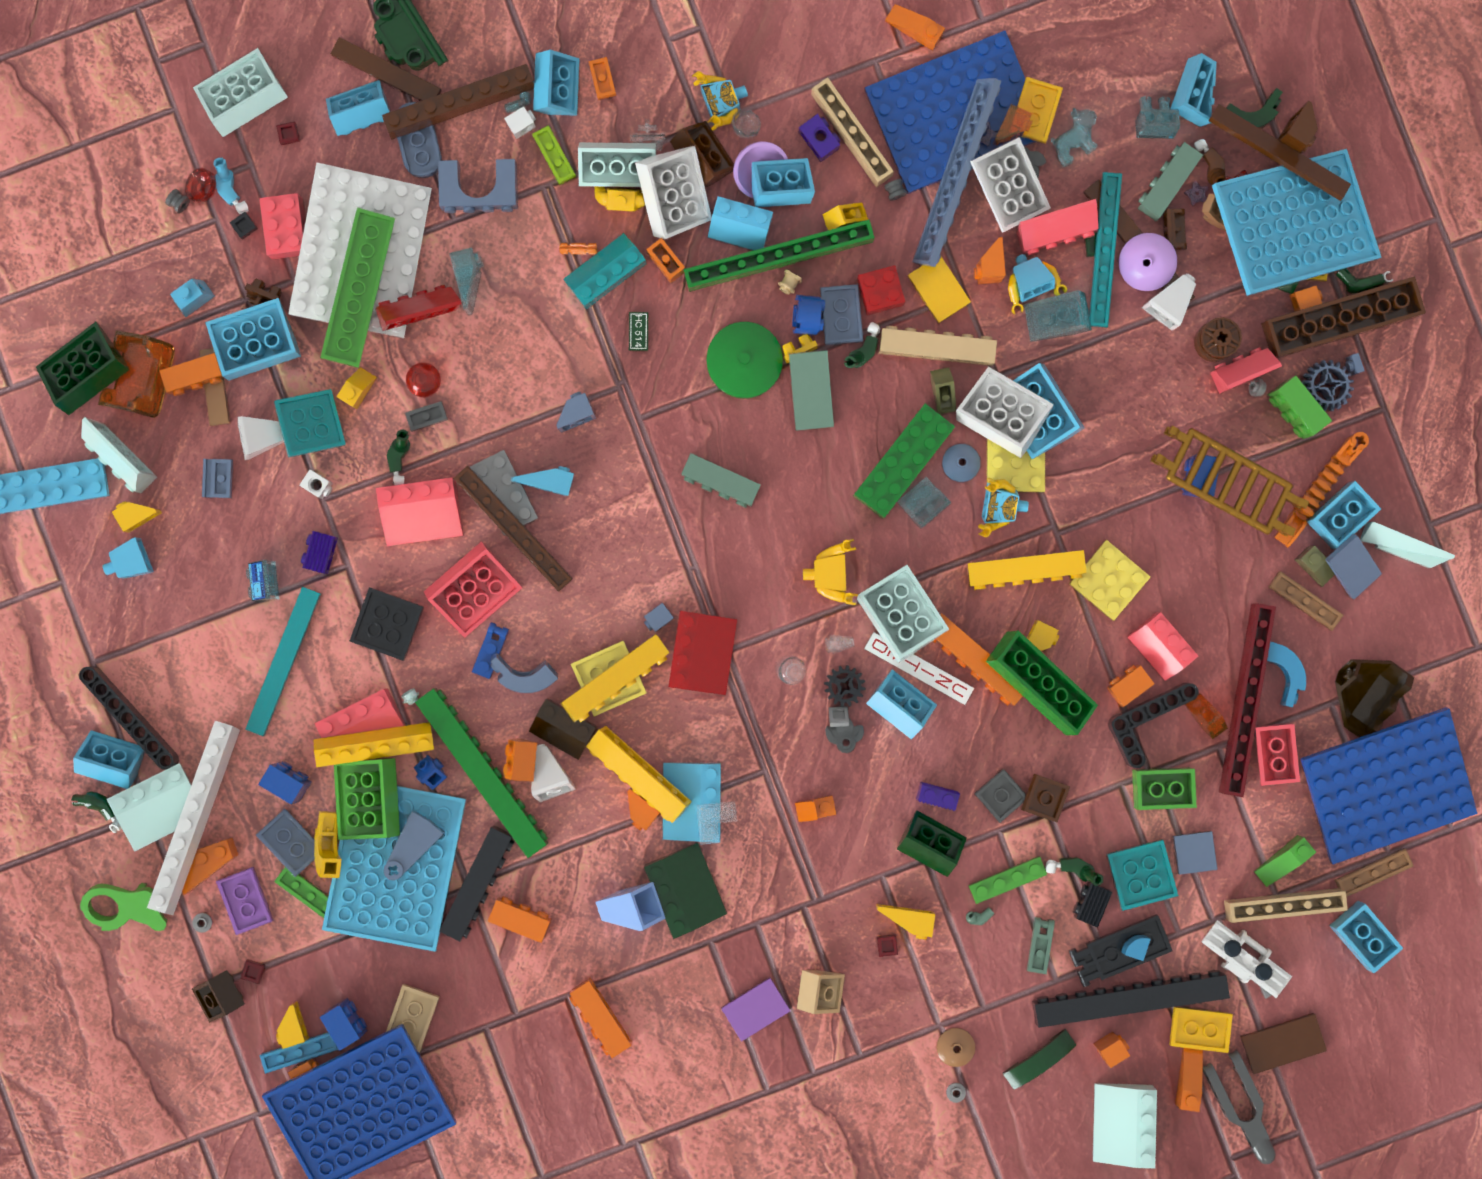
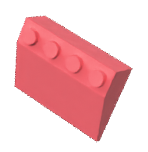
(1058, 227)
(419, 511)
(472, 589)
(368, 714)

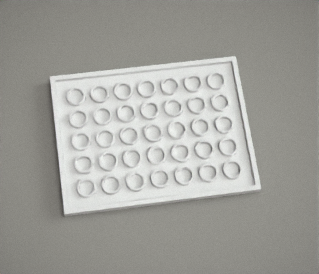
(327, 231)

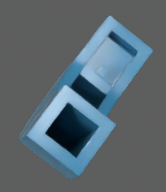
(1293, 671)

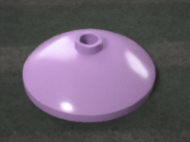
(753, 153)
(1162, 261)

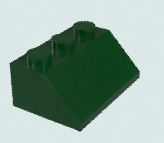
(932, 843)

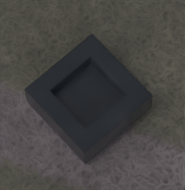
(243, 225)

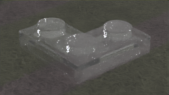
(710, 815)

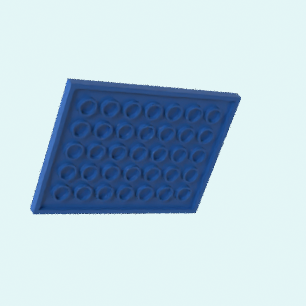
(927, 104)
(1389, 785)
(360, 1107)

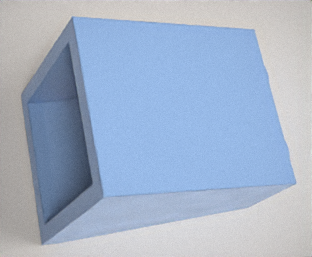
(632, 907)

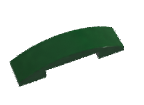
(1040, 1061)

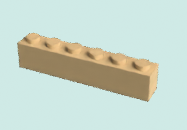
(852, 132)
(938, 346)
(1285, 905)

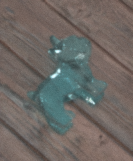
(1076, 137)

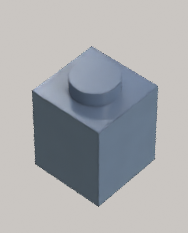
(658, 618)

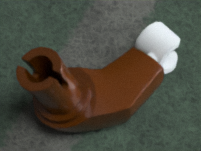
(1215, 162)

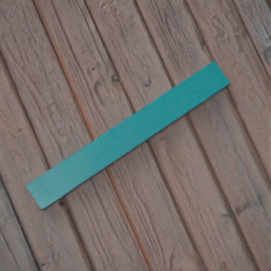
(1105, 249)
(283, 661)

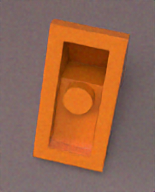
(815, 808)

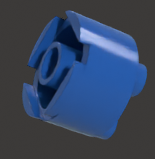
(808, 315)

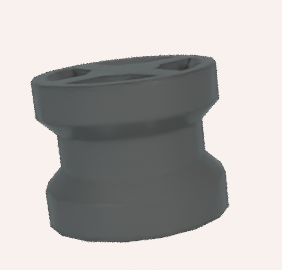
(895, 189)
(177, 200)

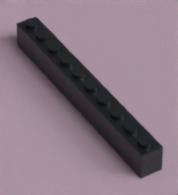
(1130, 999)

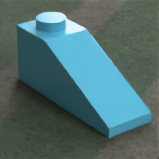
(550, 480)

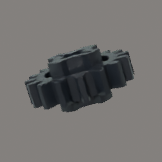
(838, 697)

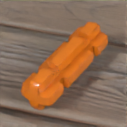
(578, 248)

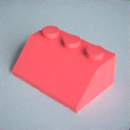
(1244, 369)
(1162, 646)
(1277, 754)

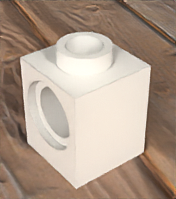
(520, 122)
(308, 484)

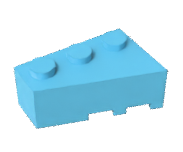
(1196, 90)

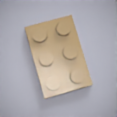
(415, 1012)

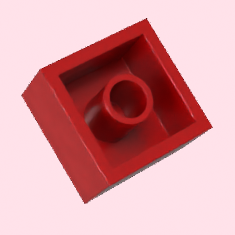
(880, 290)

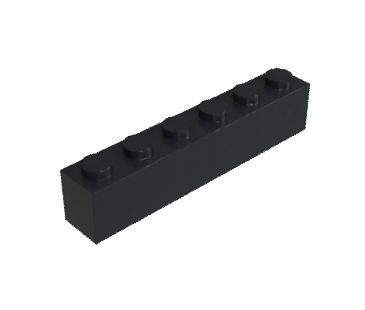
(476, 883)

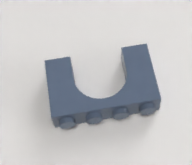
(503, 195)

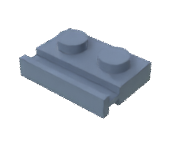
(217, 478)

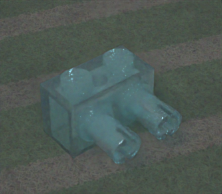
(1157, 122)

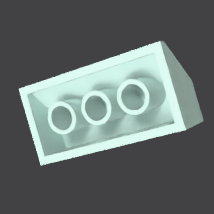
(611, 163)

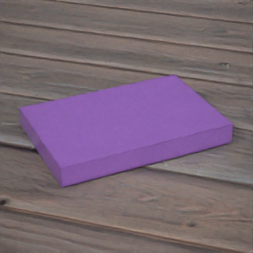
(244, 900)
(755, 1009)

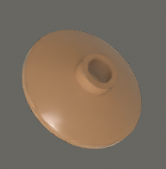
(952, 1038)

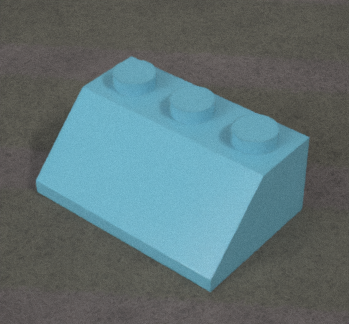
(556, 83)
(357, 108)
(782, 182)
(740, 224)
(902, 704)
(108, 759)

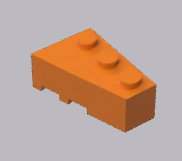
(209, 861)

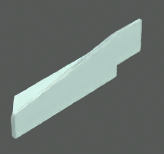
(1403, 545)

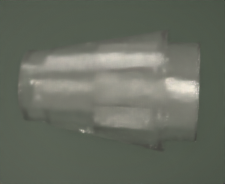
(838, 643)

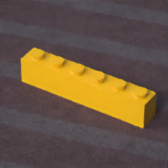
(1027, 568)
(614, 678)
(373, 744)
(638, 774)

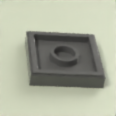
(1001, 795)

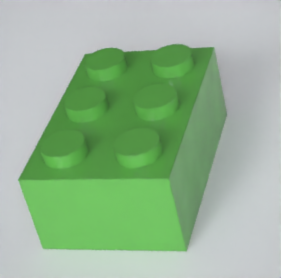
(1299, 408)
(1164, 788)

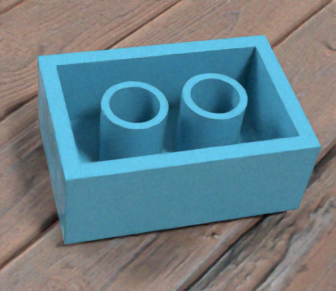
(1343, 514)
(1366, 936)

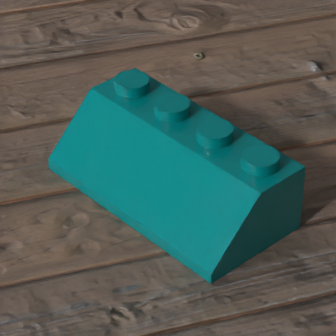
(605, 271)

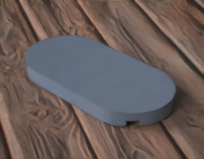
(420, 151)

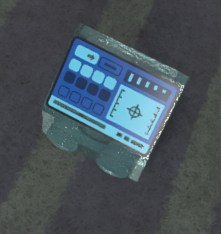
(262, 581)

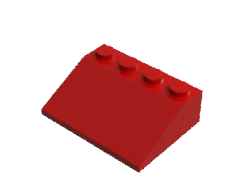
(417, 308)
(702, 653)

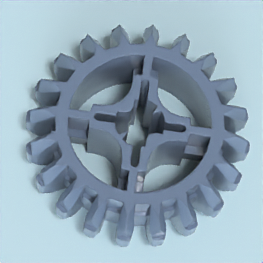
(1326, 378)

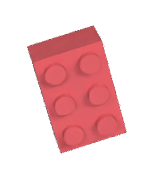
(283, 225)

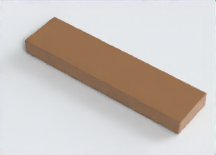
(216, 399)
(1305, 601)
(1374, 872)

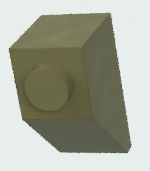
(943, 390)
(1315, 565)

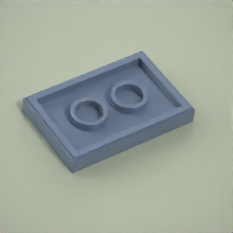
(842, 314)
(1353, 566)
(288, 842)

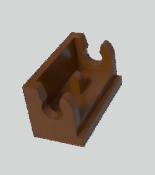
(1175, 228)

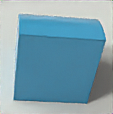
(1136, 947)

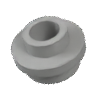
(1257, 387)
(206, 918)
(955, 1086)

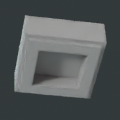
(838, 716)

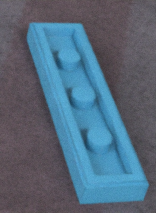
(298, 1053)

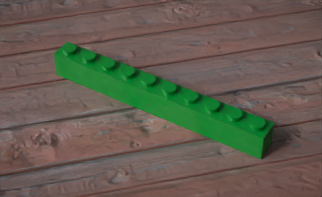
(779, 255)
(481, 772)

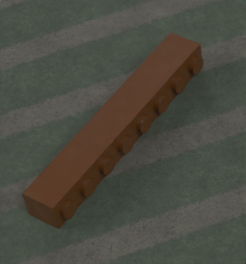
(458, 101)

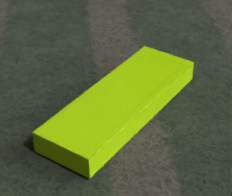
(554, 155)

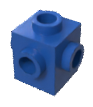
(430, 772)

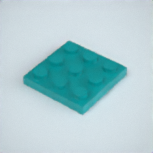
(309, 423)
(1142, 875)

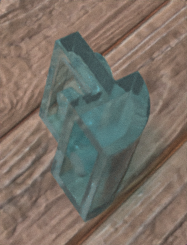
(924, 503)

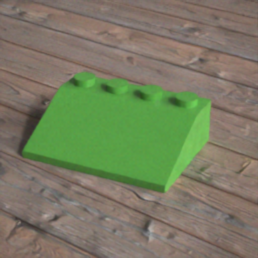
(367, 799)

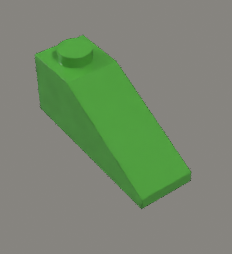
(1285, 860)

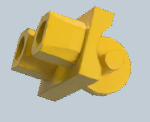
(806, 343)

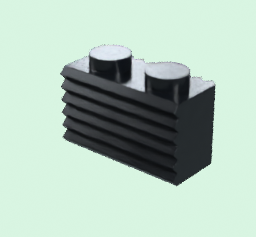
(1092, 904)

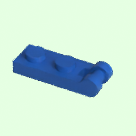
(489, 647)

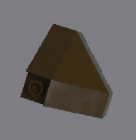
(1370, 693)

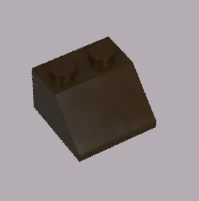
(218, 996)

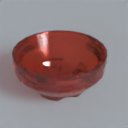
(197, 183)
(432, 384)

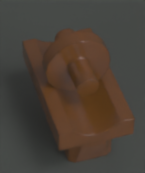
(259, 295)

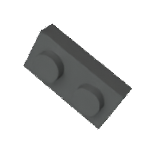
(426, 416)

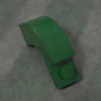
(1264, 115)

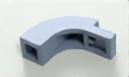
(523, 682)

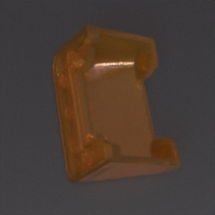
(141, 387)

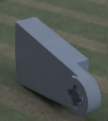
(414, 841)

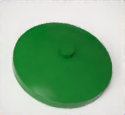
(744, 360)

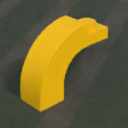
(325, 846)

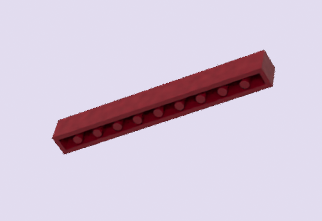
(1247, 699)

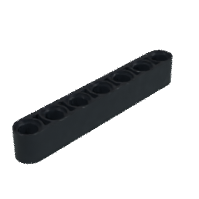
(120, 715)

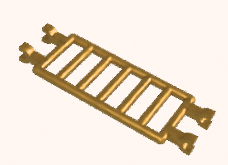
(1240, 460)

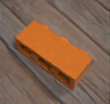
(191, 375)
(520, 919)

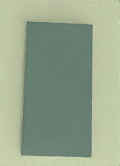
(811, 390)

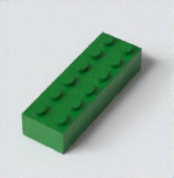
(904, 461)
(1042, 683)

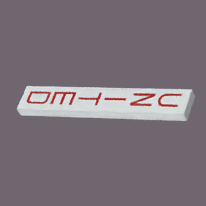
(922, 670)

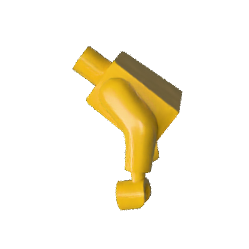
(619, 198)
(830, 573)

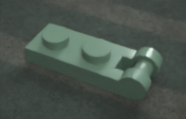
(1040, 946)

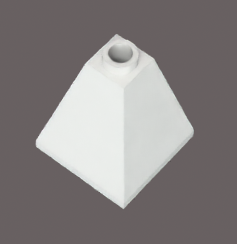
(1172, 302)
(258, 435)
(549, 776)

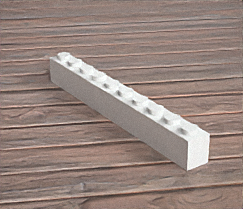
(193, 818)

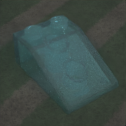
(468, 273)
(1058, 316)

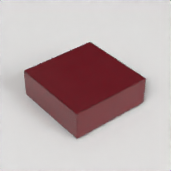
(288, 133)
(887, 945)
(252, 971)

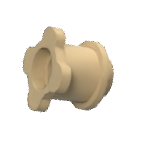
(789, 282)

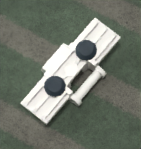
(1241, 963)

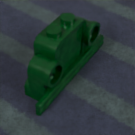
(406, 35)

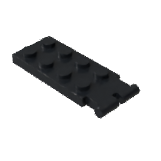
(1104, 955)

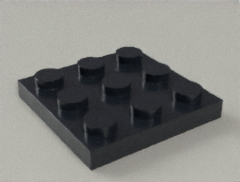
(386, 624)

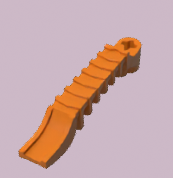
(1341, 459)

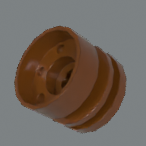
(1216, 350)

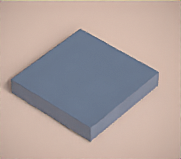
(1195, 852)

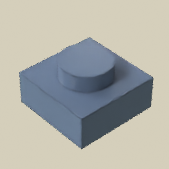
(1354, 364)

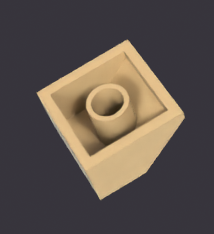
(820, 992)

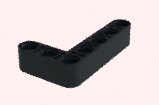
(1145, 716)

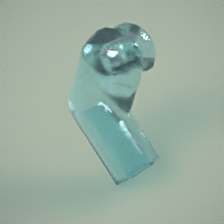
(524, 100)

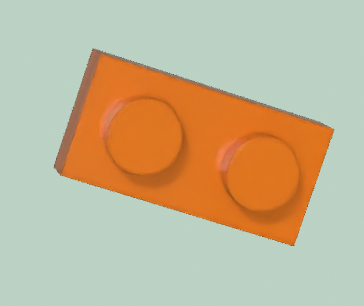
(602, 78)

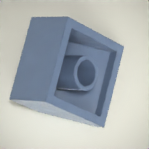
(575, 412)

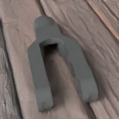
(1253, 1128)

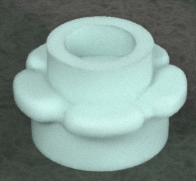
(410, 696)

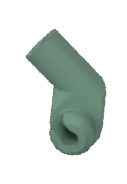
(979, 918)

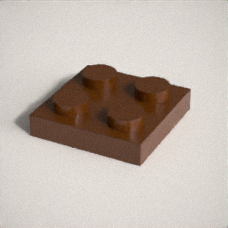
(1045, 798)

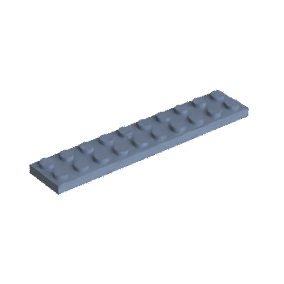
(957, 171)

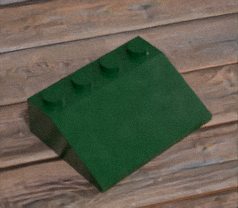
(81, 369)
(685, 890)

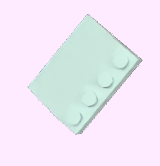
(240, 92)
(116, 455)
(902, 613)
(152, 806)
(1125, 1124)

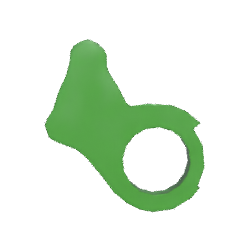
(130, 905)

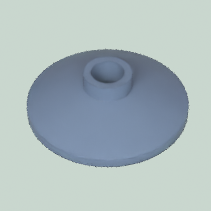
(951, 462)

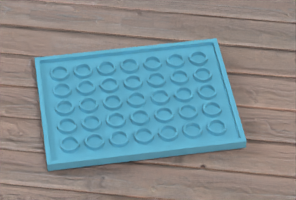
(1292, 229)
(402, 909)

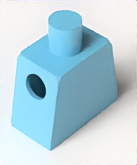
(191, 296)
(129, 560)

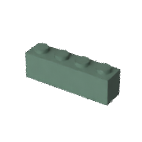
(1170, 181)
(721, 480)

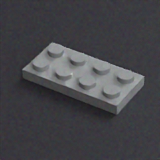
(496, 474)

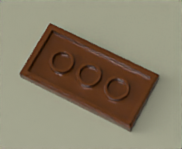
(1283, 1043)

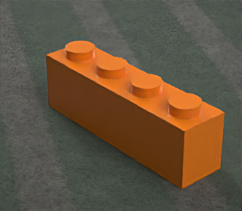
(600, 1017)

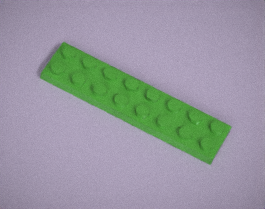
(357, 287)

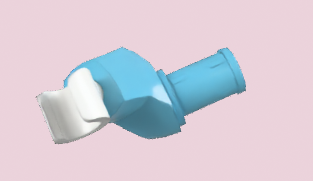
(225, 185)

